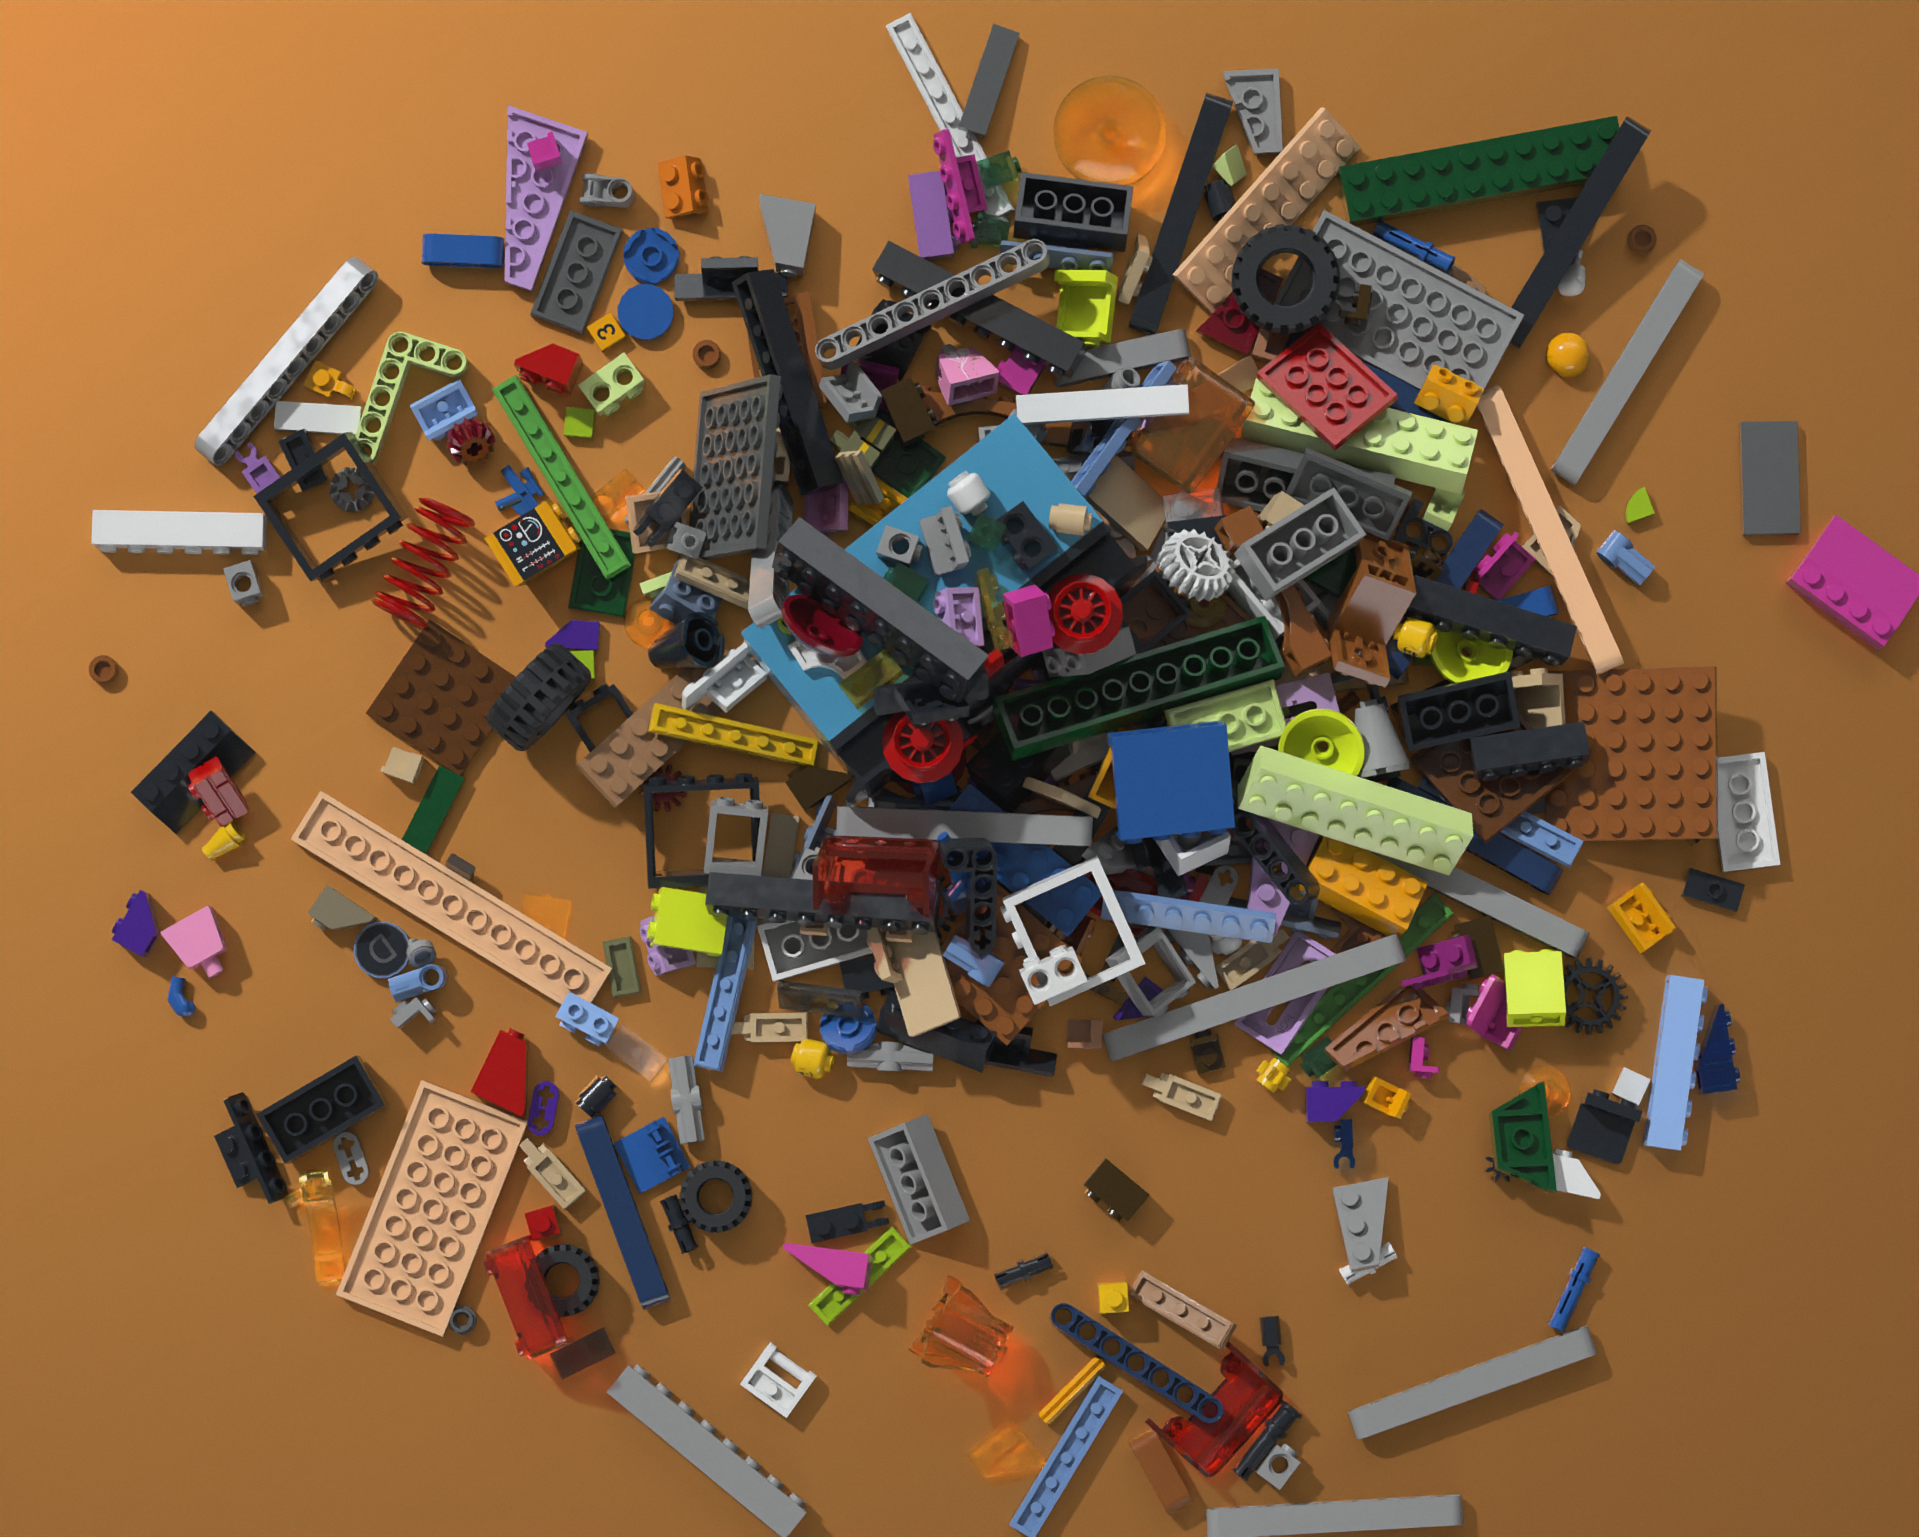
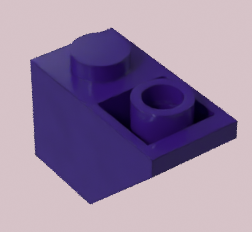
(139, 927)
(1330, 1103)

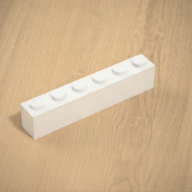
(179, 531)

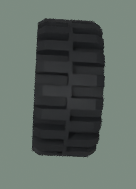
(1285, 240)
(538, 697)

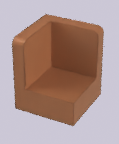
(1267, 346)
(1084, 1034)

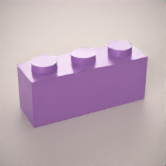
(932, 216)

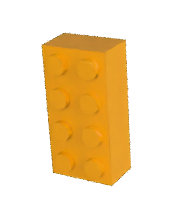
(1365, 885)

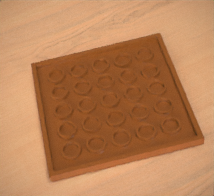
(1648, 758)

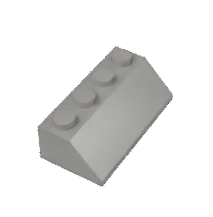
(918, 1179)

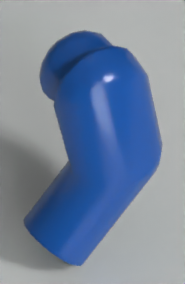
(177, 1000)

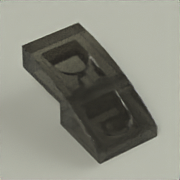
(582, 1353)

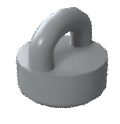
(420, 952)

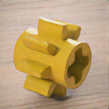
(1273, 1075)

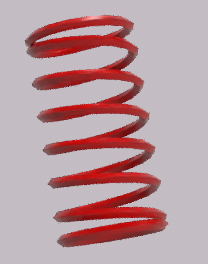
(394, 604)

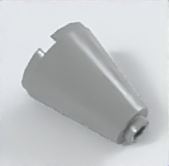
(1382, 745)

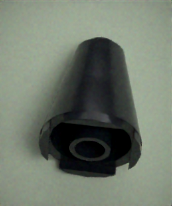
(689, 644)

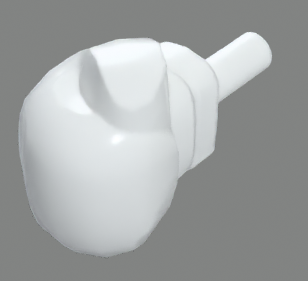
(1574, 278)
(1225, 945)

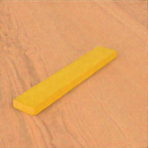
(733, 735)

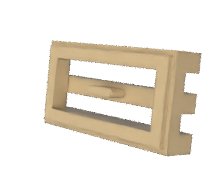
(855, 478)

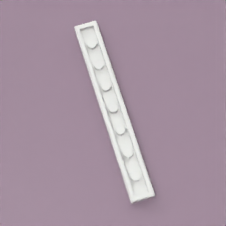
(941, 101)

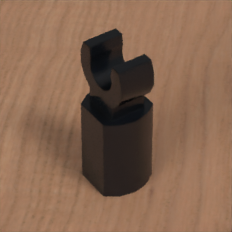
(1271, 1338)

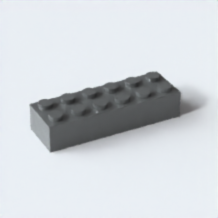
(1257, 472)

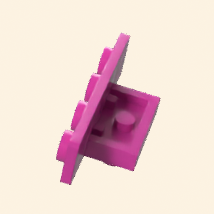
(962, 184)

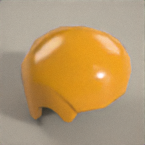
(1568, 355)

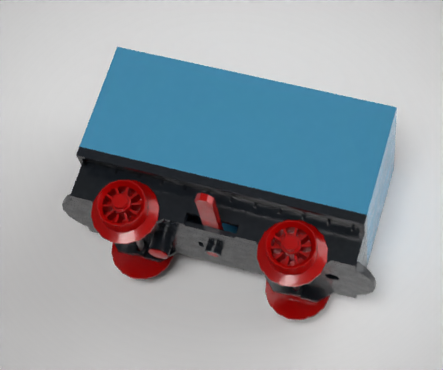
(1079, 580)

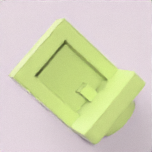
(1443, 508)

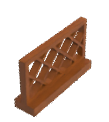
(808, 342)

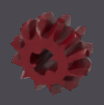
(470, 441)
(671, 796)

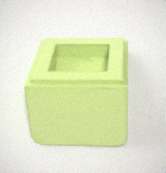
(1231, 166)

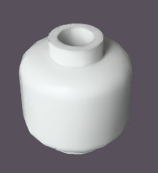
(968, 493)

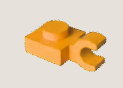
(326, 381)

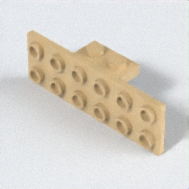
(918, 978)

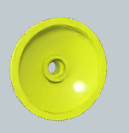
(1482, 658)
(1313, 726)

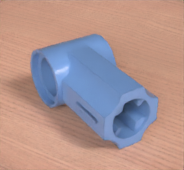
(1619, 553)
(979, 966)
(415, 982)

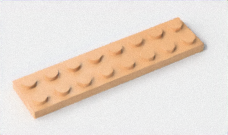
(1271, 200)

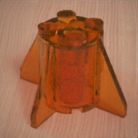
(961, 1333)

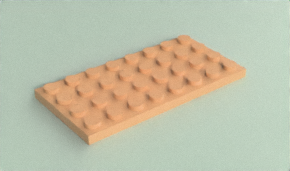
(432, 1208)

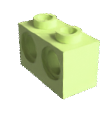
(607, 379)

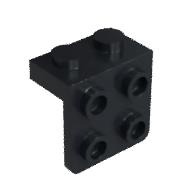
(900, 352)
(1603, 1126)

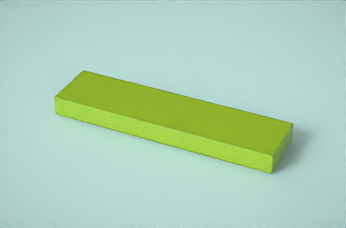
(885, 1253)

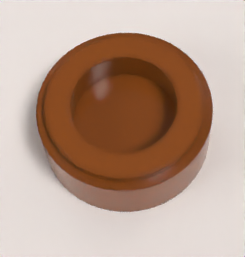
(1641, 239)
(706, 354)
(103, 669)

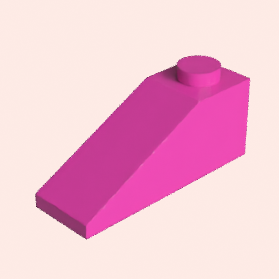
(843, 1268)

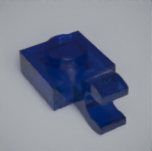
(1344, 1136)

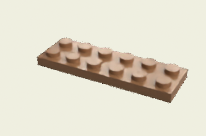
(634, 753)

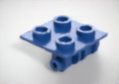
(651, 1155)

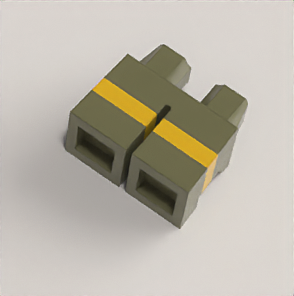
(873, 432)

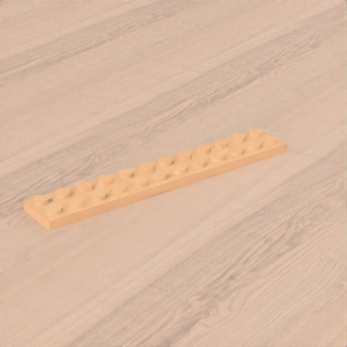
(449, 901)

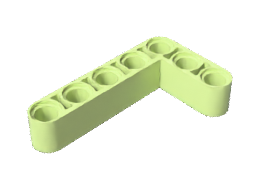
(394, 387)

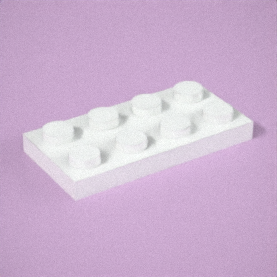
(1745, 814)

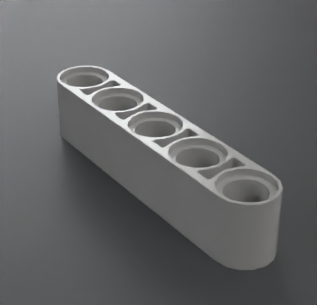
(1134, 353)

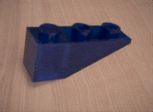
(1715, 1062)

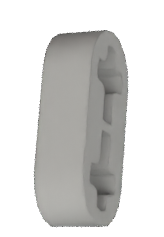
(344, 1159)

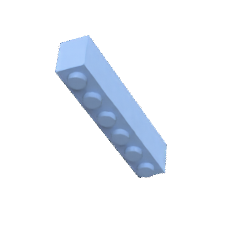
(1674, 1062)

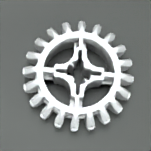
(1179, 564)

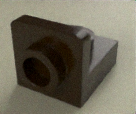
(1362, 302)
(1427, 563)
(1206, 1052)

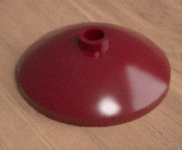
(819, 629)

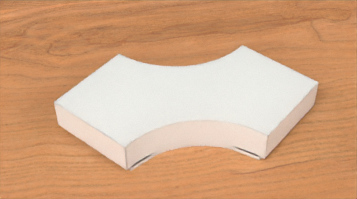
(842, 665)

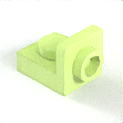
(654, 586)

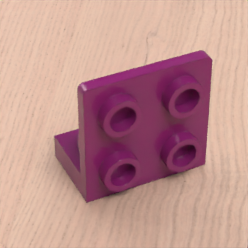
(1444, 962)

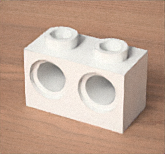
(1056, 981)

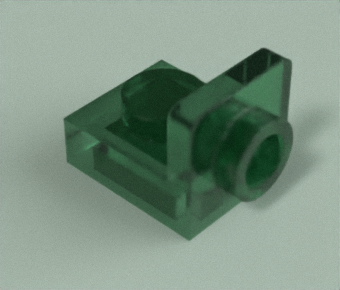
(999, 169)
(990, 230)
(986, 533)
(1316, 1060)

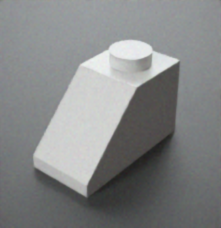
(1572, 1176)

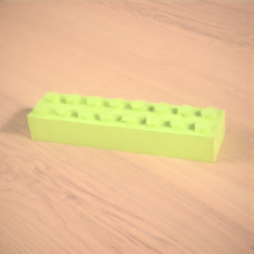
(1392, 443)
(1355, 810)

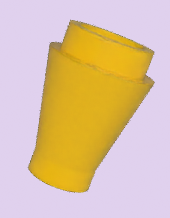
(223, 841)

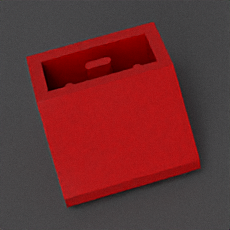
(552, 366)

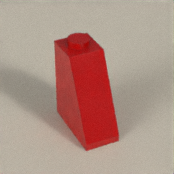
(505, 1073)

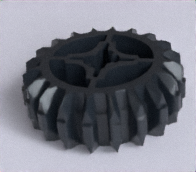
(1596, 1007)

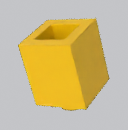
(1113, 1297)

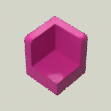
(545, 152)

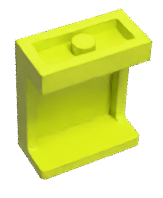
(1087, 304)
(684, 923)
(1534, 988)

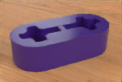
(536, 1106)

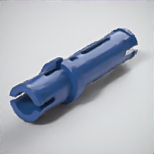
(1424, 251)
(1574, 1289)

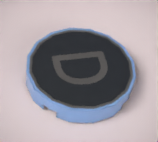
(381, 949)

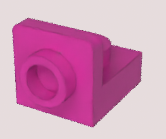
(1418, 1053)

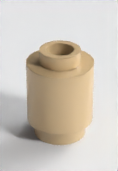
(1070, 519)

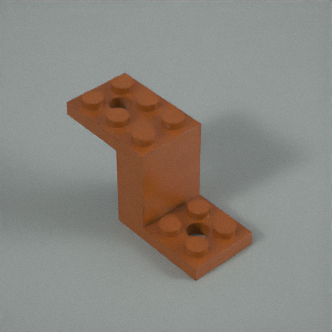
(1371, 609)

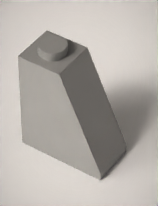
(788, 232)

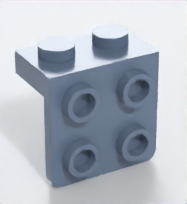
(682, 599)

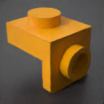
(1385, 1097)

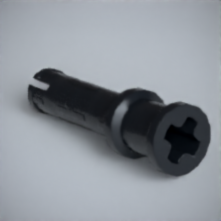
(1275, 1429)

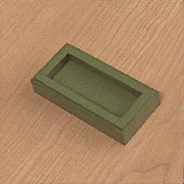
(624, 973)

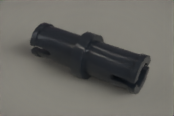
(679, 1224)
(1023, 1270)

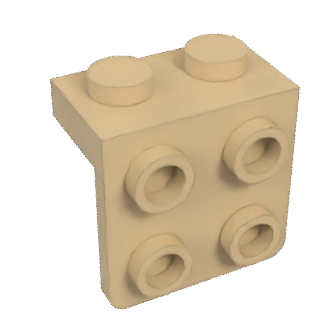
(1539, 697)

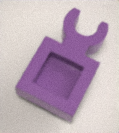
(259, 472)

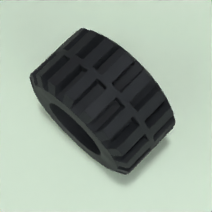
(741, 1196)
(587, 1271)

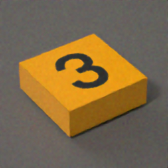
(606, 332)

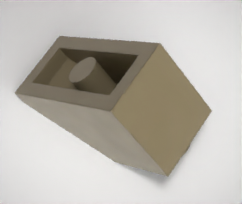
(337, 911)

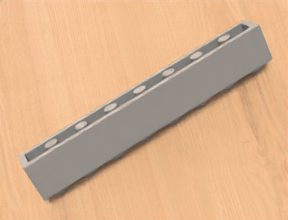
(707, 1451)

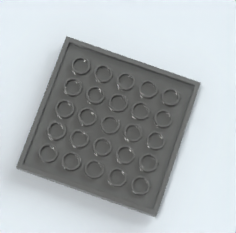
(736, 466)

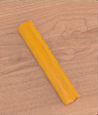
(1072, 1390)

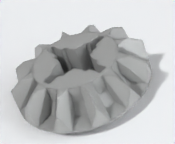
(344, 500)

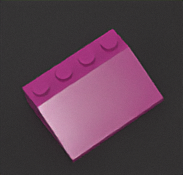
(1856, 582)

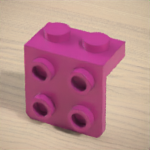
(1502, 570)
(1490, 1012)

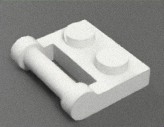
(771, 1387)

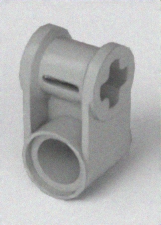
(604, 191)
(1218, 894)

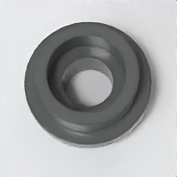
(462, 1329)

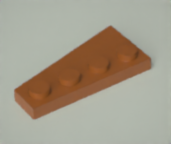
(1386, 1025)

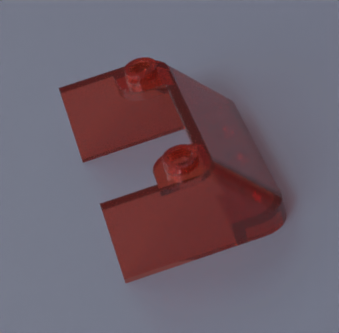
(876, 866)
(526, 1298)
(1247, 1402)

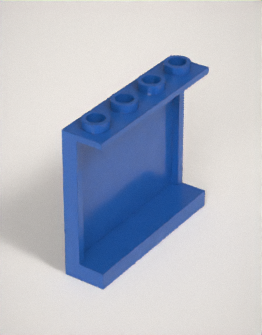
(1172, 781)

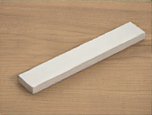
(1103, 404)

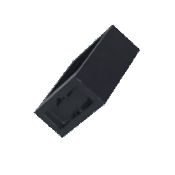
(1177, 603)
(581, 707)

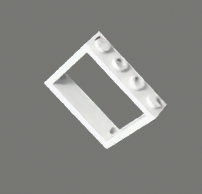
(1022, 939)

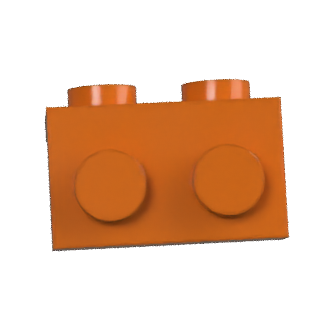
(683, 186)

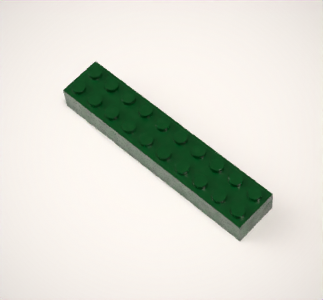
(1474, 172)
(1137, 688)

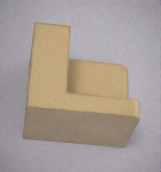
(403, 765)

